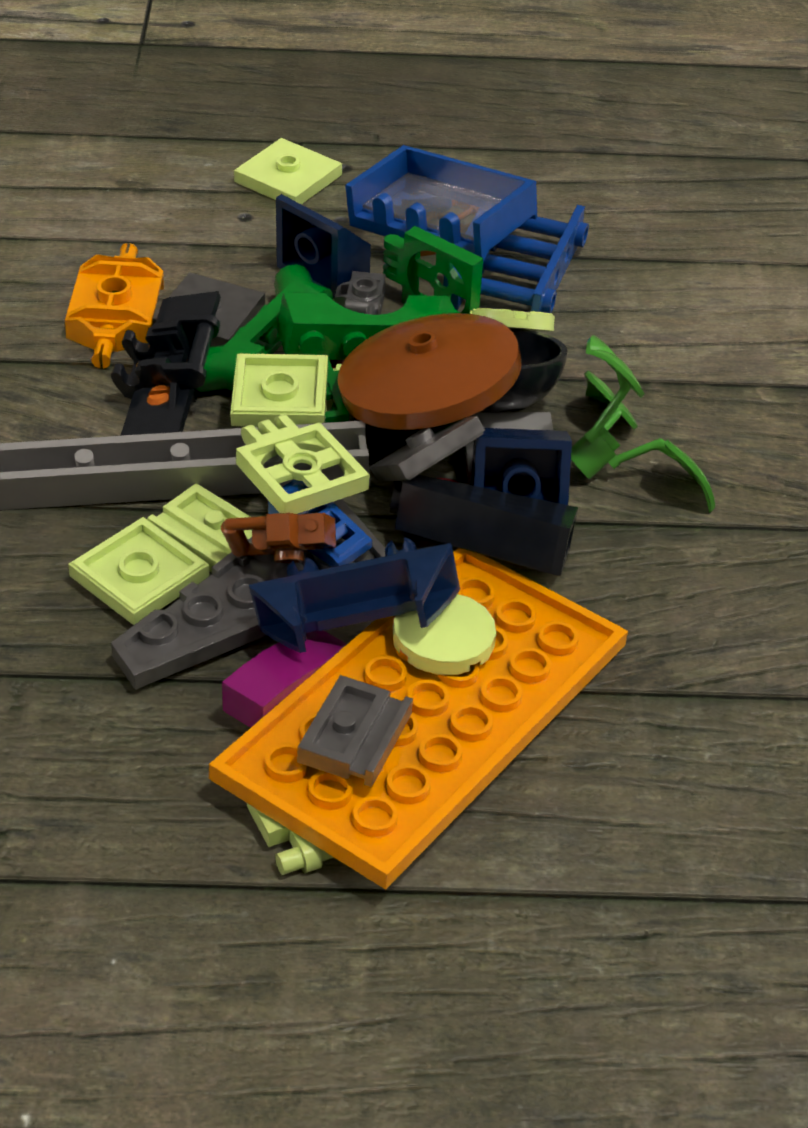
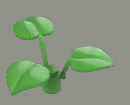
(598, 445)

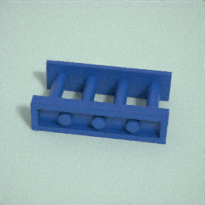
(549, 277)

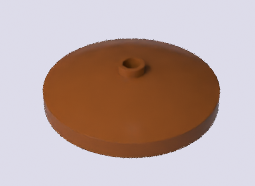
(429, 371)

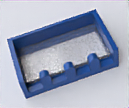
(442, 196)

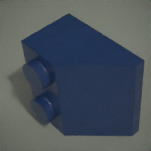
(318, 245)
(524, 463)

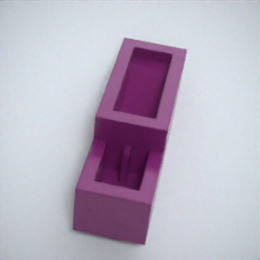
(273, 675)

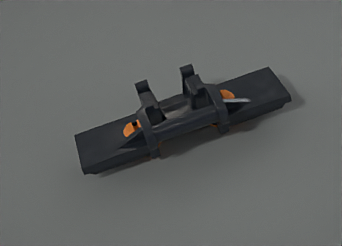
(168, 365)

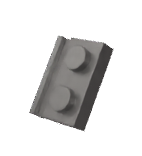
(354, 730)

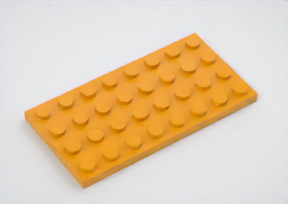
(458, 731)

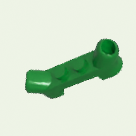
(259, 334)

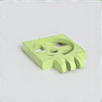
(296, 445)

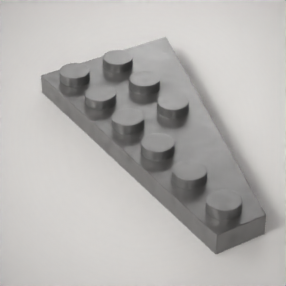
(209, 615)

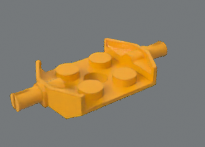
(101, 317)

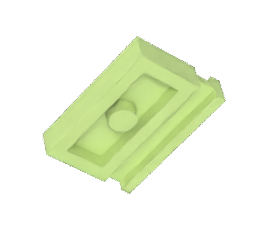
(196, 523)

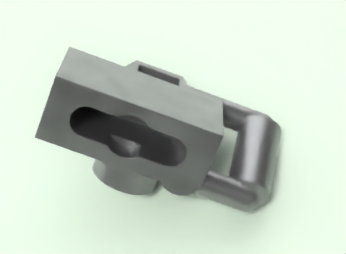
(362, 293)

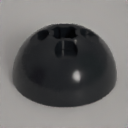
(541, 368)

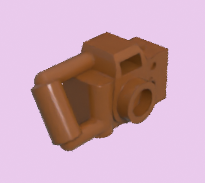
(280, 535)

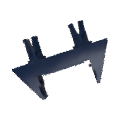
(356, 592)

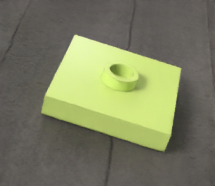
(288, 171)
(279, 386)
(138, 570)

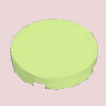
(519, 319)
(451, 642)

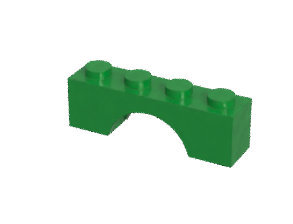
(322, 327)

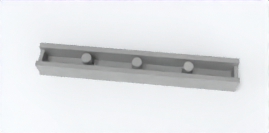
(141, 466)

